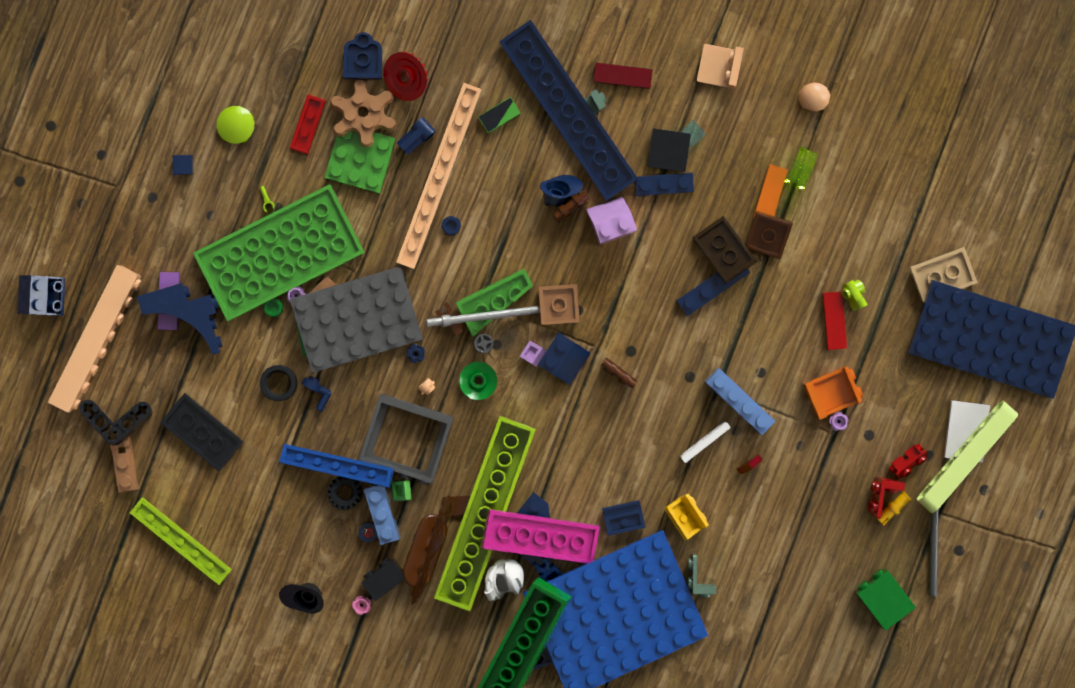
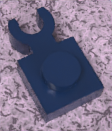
(547, 571)

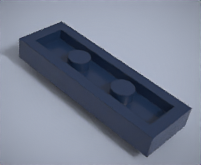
(664, 184)

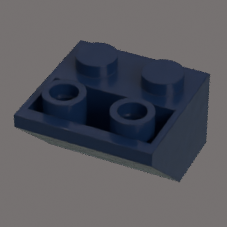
(41, 295)

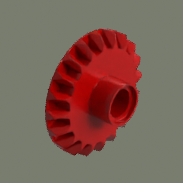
(397, 80)

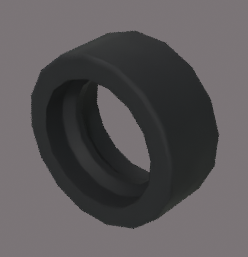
(264, 384)

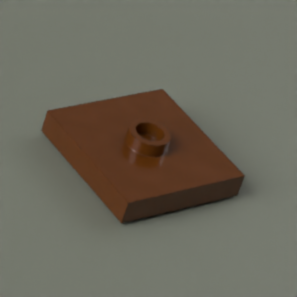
(768, 234)

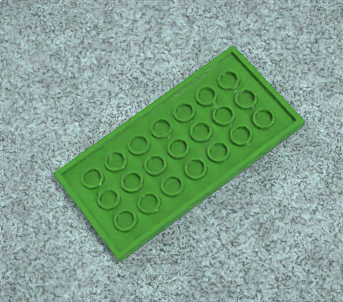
(278, 252)

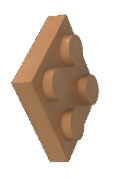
(559, 304)

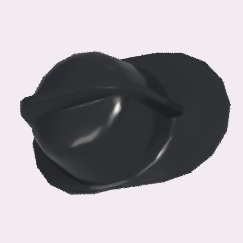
(302, 597)

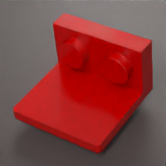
(878, 488)

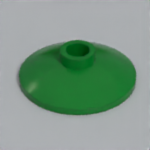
(474, 390)

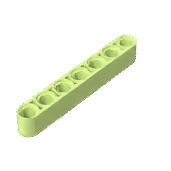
(967, 457)

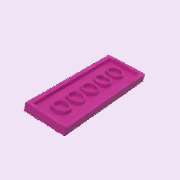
(540, 536)

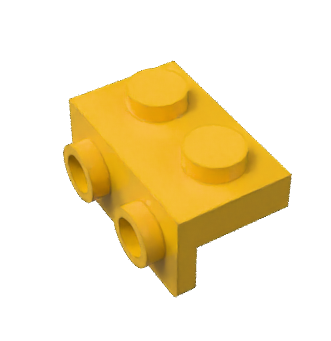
(686, 516)

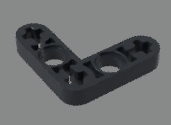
(117, 427)

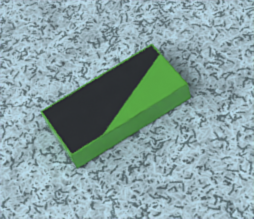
(499, 115)

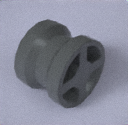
(483, 343)

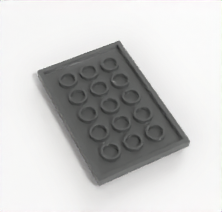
(356, 319)

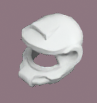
(509, 579)

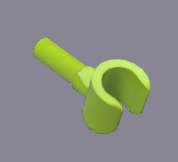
(266, 199)

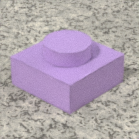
(533, 353)

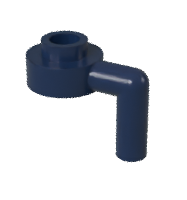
(313, 384)

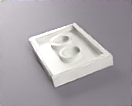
(962, 422)

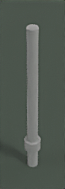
(447, 320)

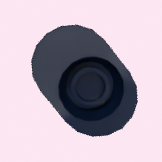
(559, 189)

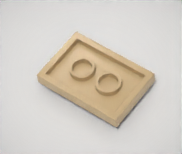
(950, 268)

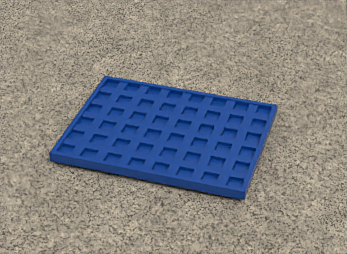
(622, 614)

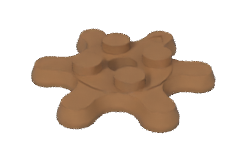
(366, 125)

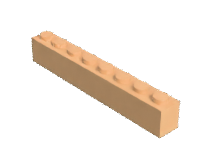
(95, 338)

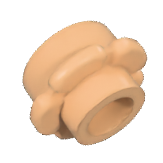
(426, 387)

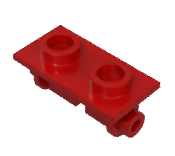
(915, 457)

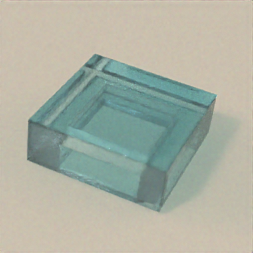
(696, 132)

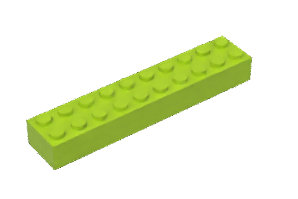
(491, 491)

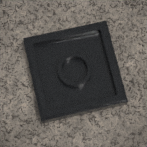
(669, 150)

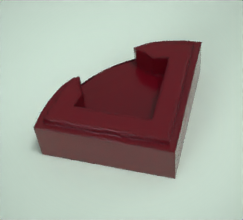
(749, 465)

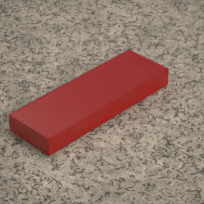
(307, 124)
(834, 320)

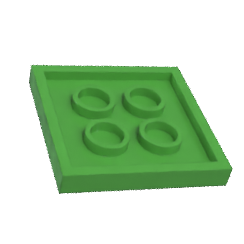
(360, 165)

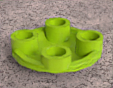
(235, 124)

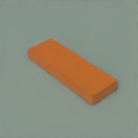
(771, 190)

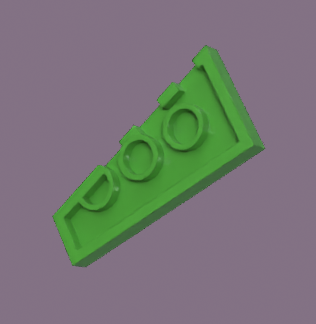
(494, 298)

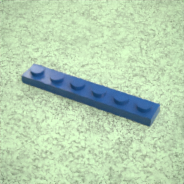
(336, 465)

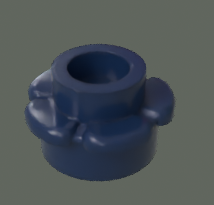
(415, 348)

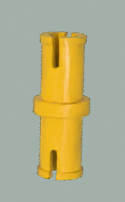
(894, 507)

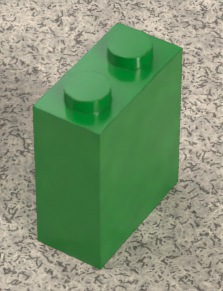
(884, 598)

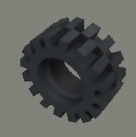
(337, 501)

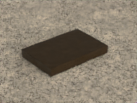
(724, 250)

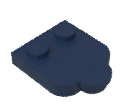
(362, 58)

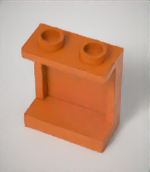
(833, 392)

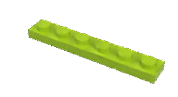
(180, 541)

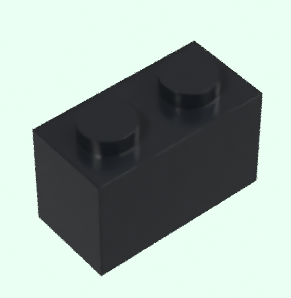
(383, 579)

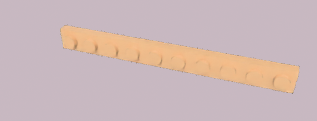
(439, 175)

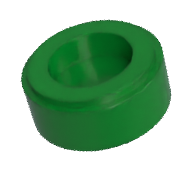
(273, 307)

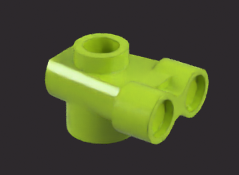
(853, 293)

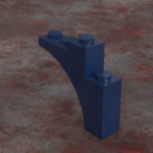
(197, 312)

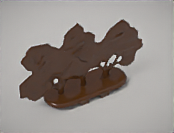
(426, 549)

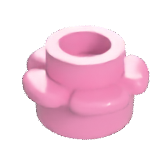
(365, 601)

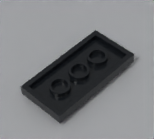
(202, 432)

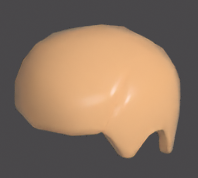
(814, 97)

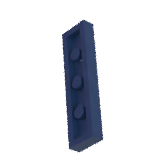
(705, 292)

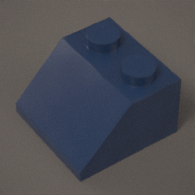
(564, 358)

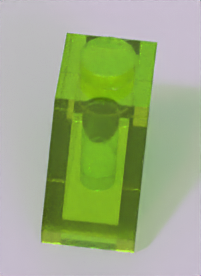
(801, 168)

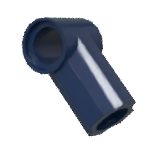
(419, 133)

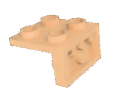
(720, 66)

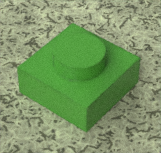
(401, 490)

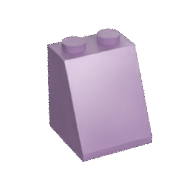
(611, 220)

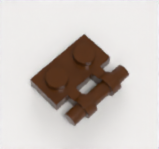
(567, 209)
(613, 369)

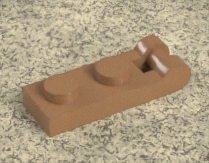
(125, 466)

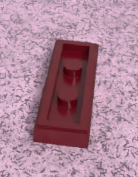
(623, 75)

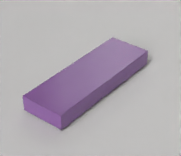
(167, 321)

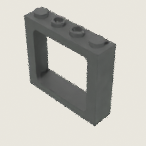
(406, 472)

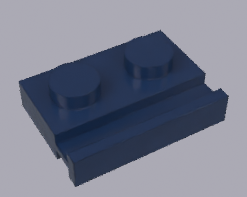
(623, 517)

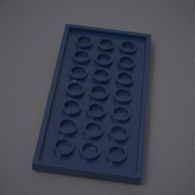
(992, 339)

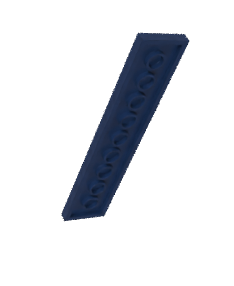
(568, 110)

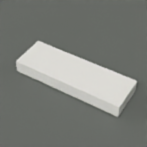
(705, 441)

